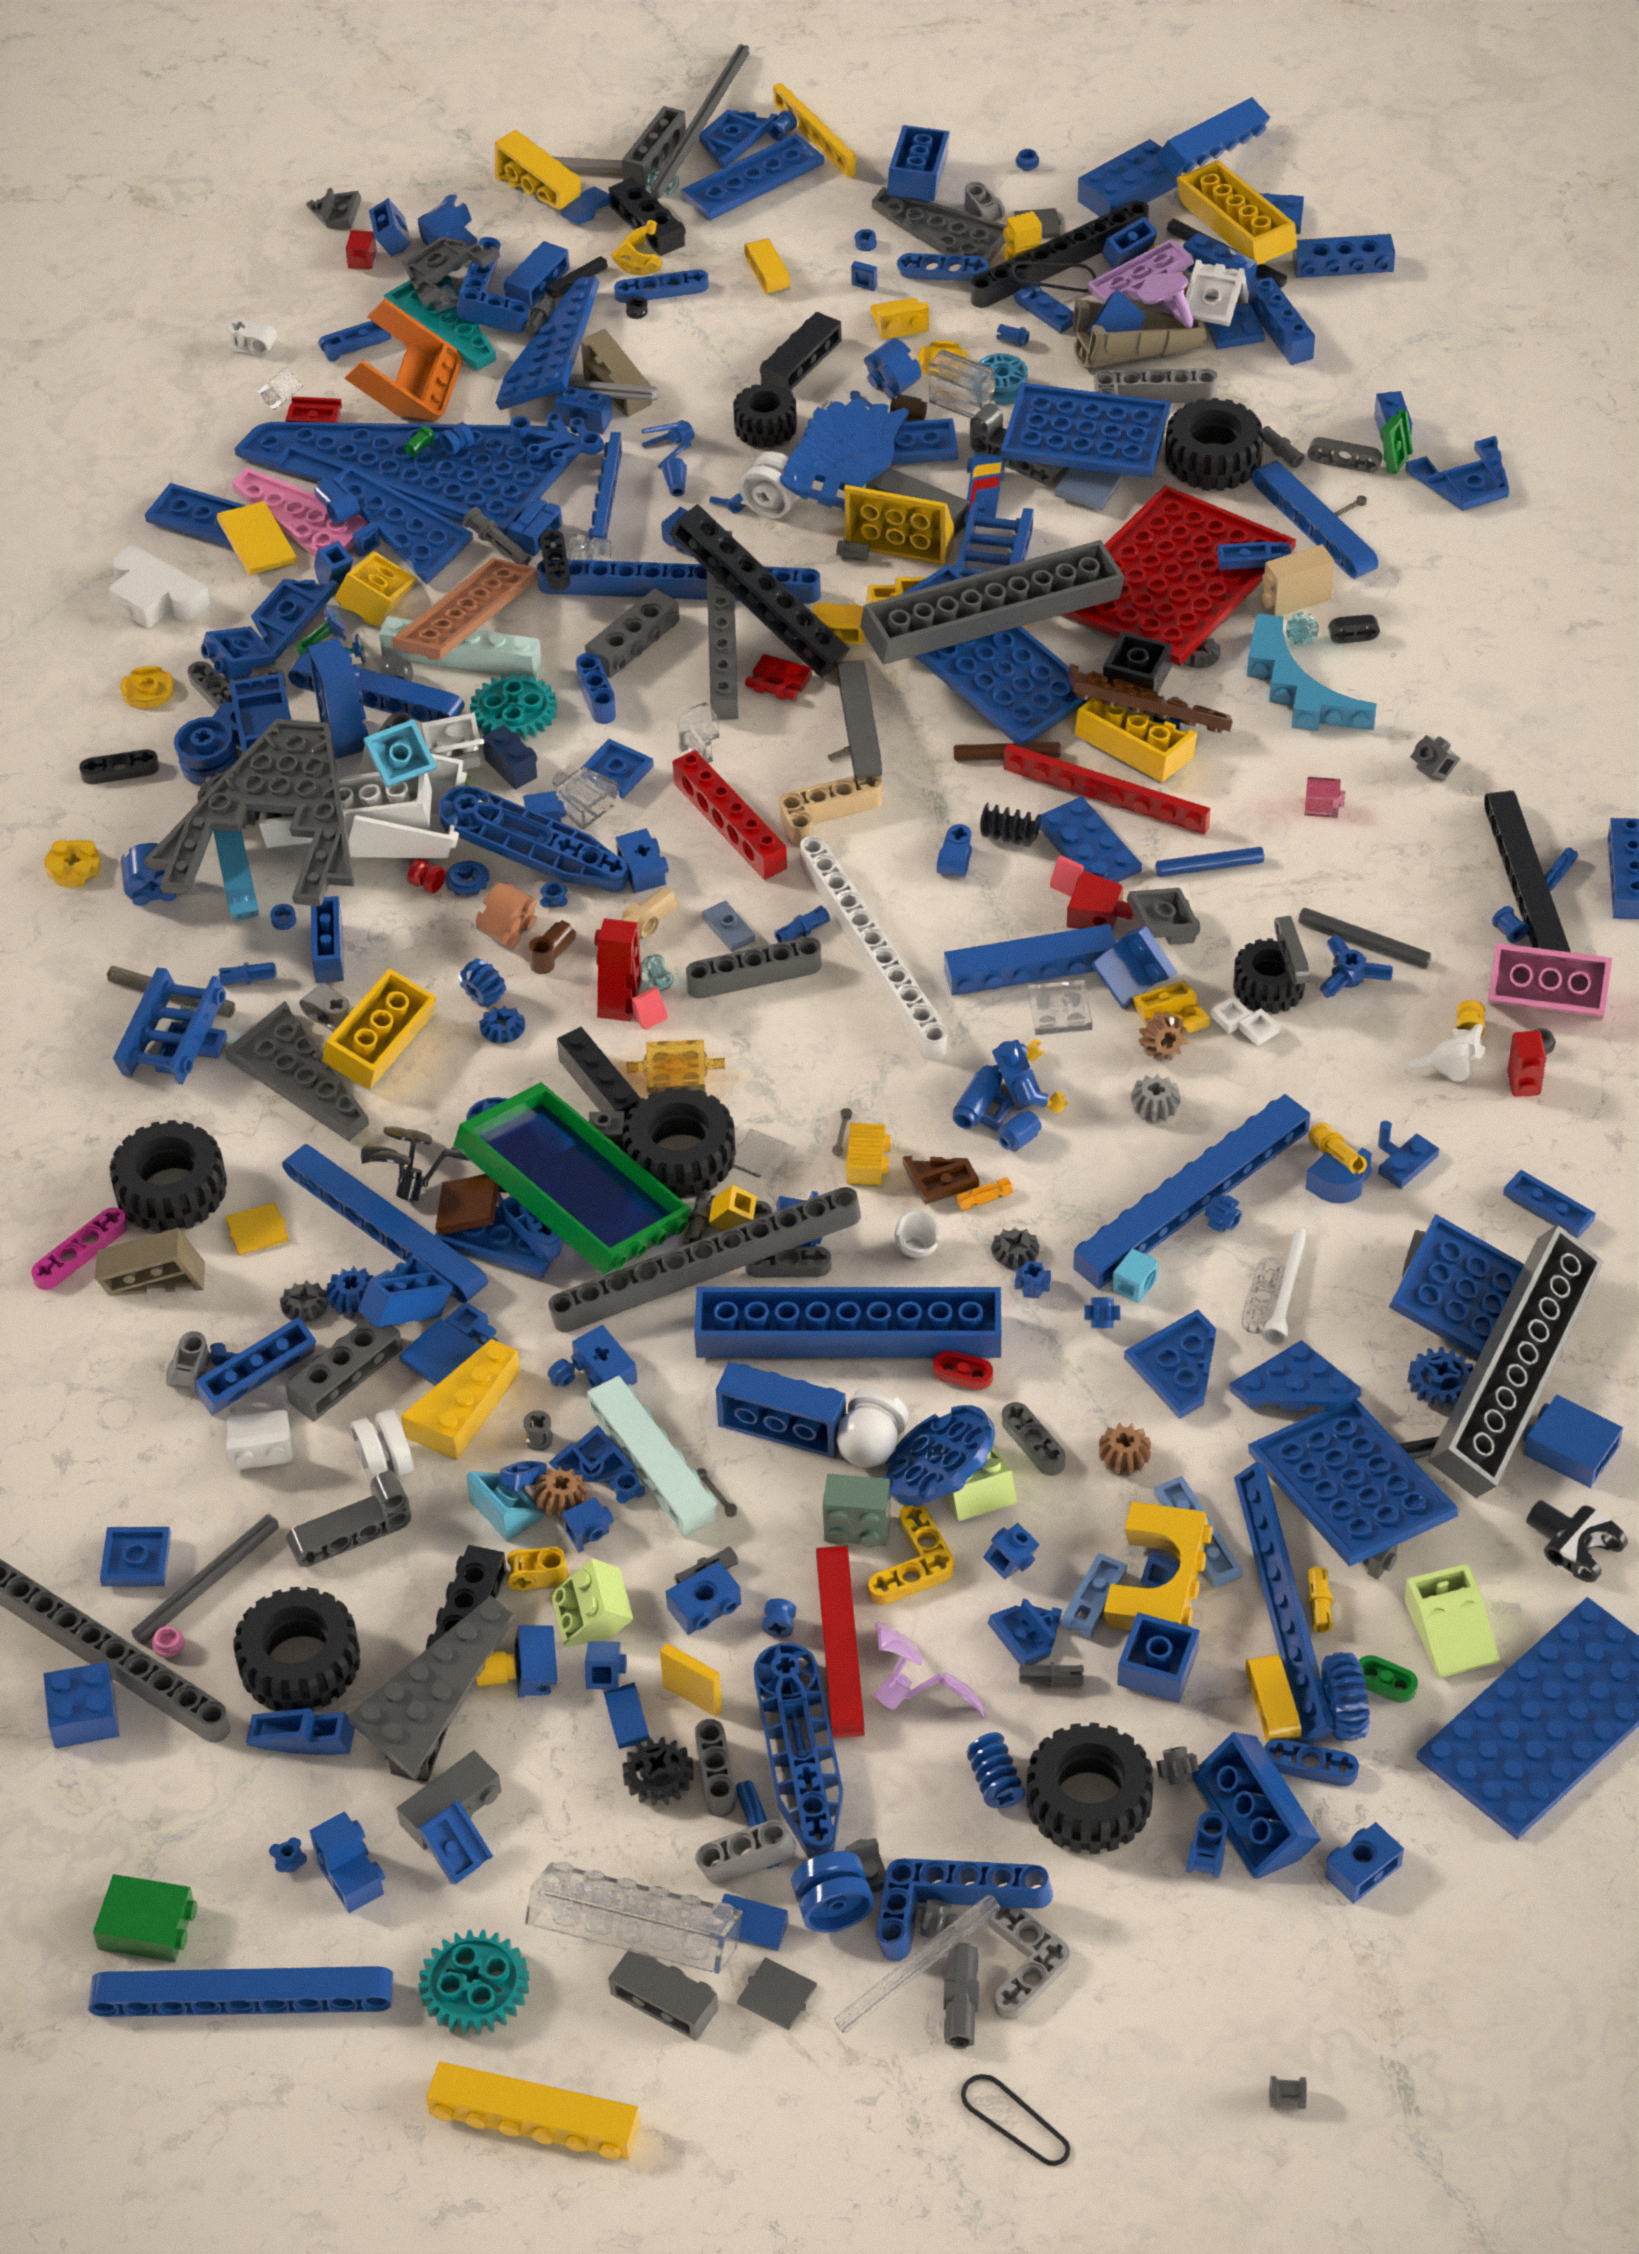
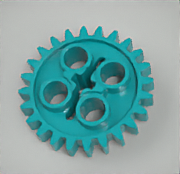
(516, 703)
(474, 1982)

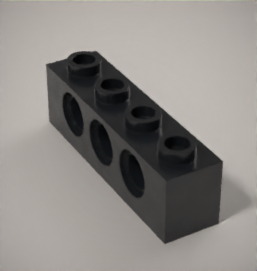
(637, 207)

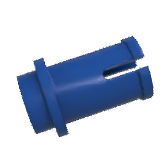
(1013, 334)

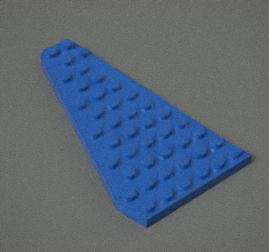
(485, 475)

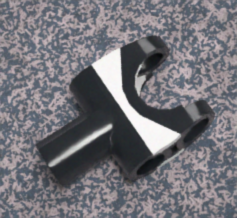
(1575, 1536)

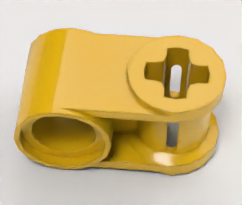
(537, 1568)

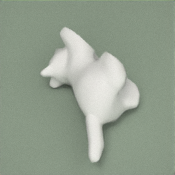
(1453, 1055)

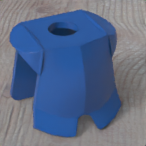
(446, 221)

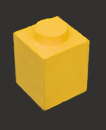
(732, 1208)

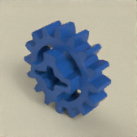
(1439, 1376)

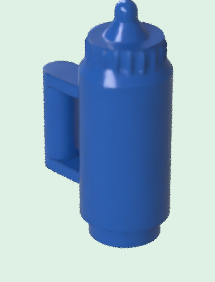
(978, 1097)

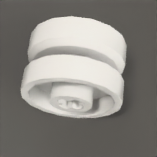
(763, 489)
(386, 1445)

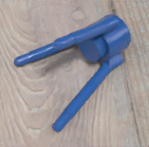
(680, 434)

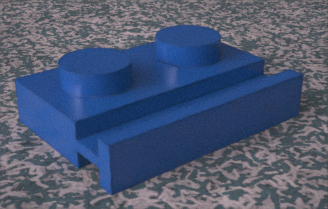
(454, 1842)

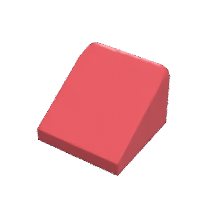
(1066, 875)
(649, 1008)

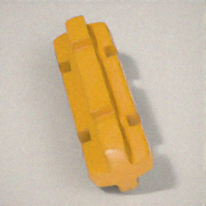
(984, 1194)

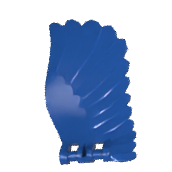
(842, 449)

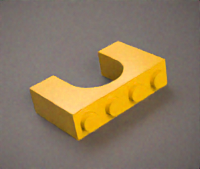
(1169, 1529)

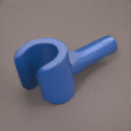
(732, 504)
(219, 1354)

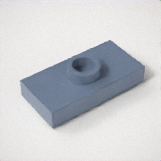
(728, 926)

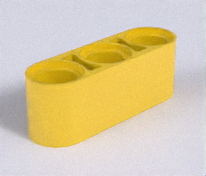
(767, 266)
(1273, 1697)

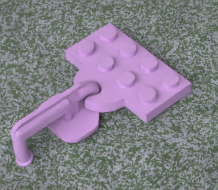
(1152, 279)

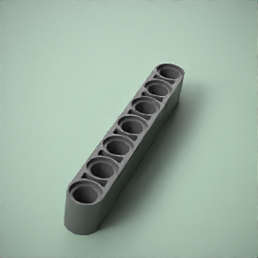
(859, 719)

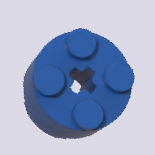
(892, 368)
(139, 882)

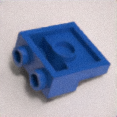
(236, 651)

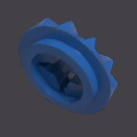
(466, 870)
(495, 1031)

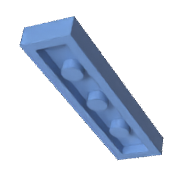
(1220, 1563)

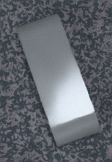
(729, 1851)

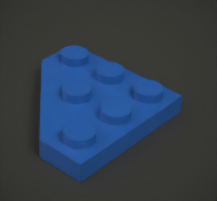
(1177, 1362)
(1296, 1380)

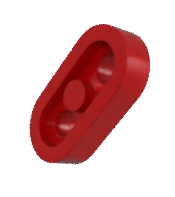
(964, 1370)

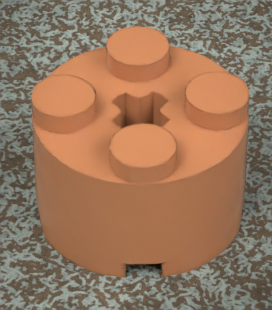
(507, 914)

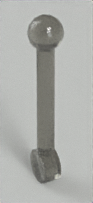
(1361, 501)
(846, 1114)
(730, 1509)

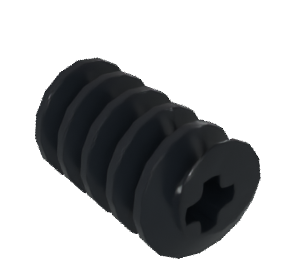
(1009, 826)

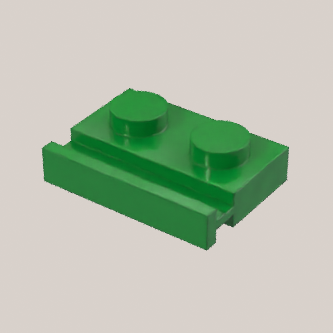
(1396, 441)

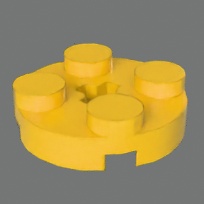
(63, 853)

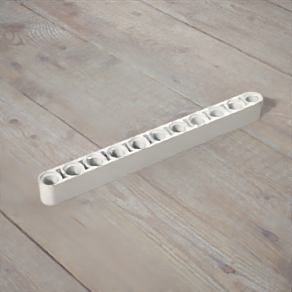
(874, 948)

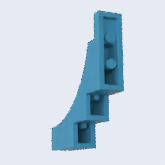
(236, 874)

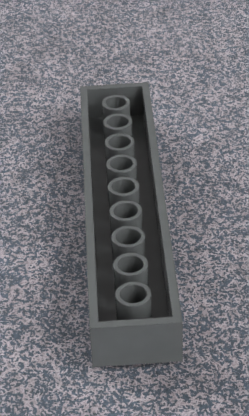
(991, 602)
(1516, 1362)

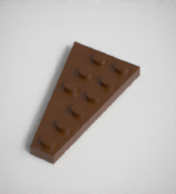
(1142, 698)

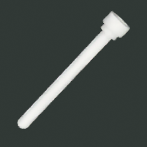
(1276, 1328)

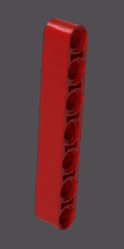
(840, 1642)

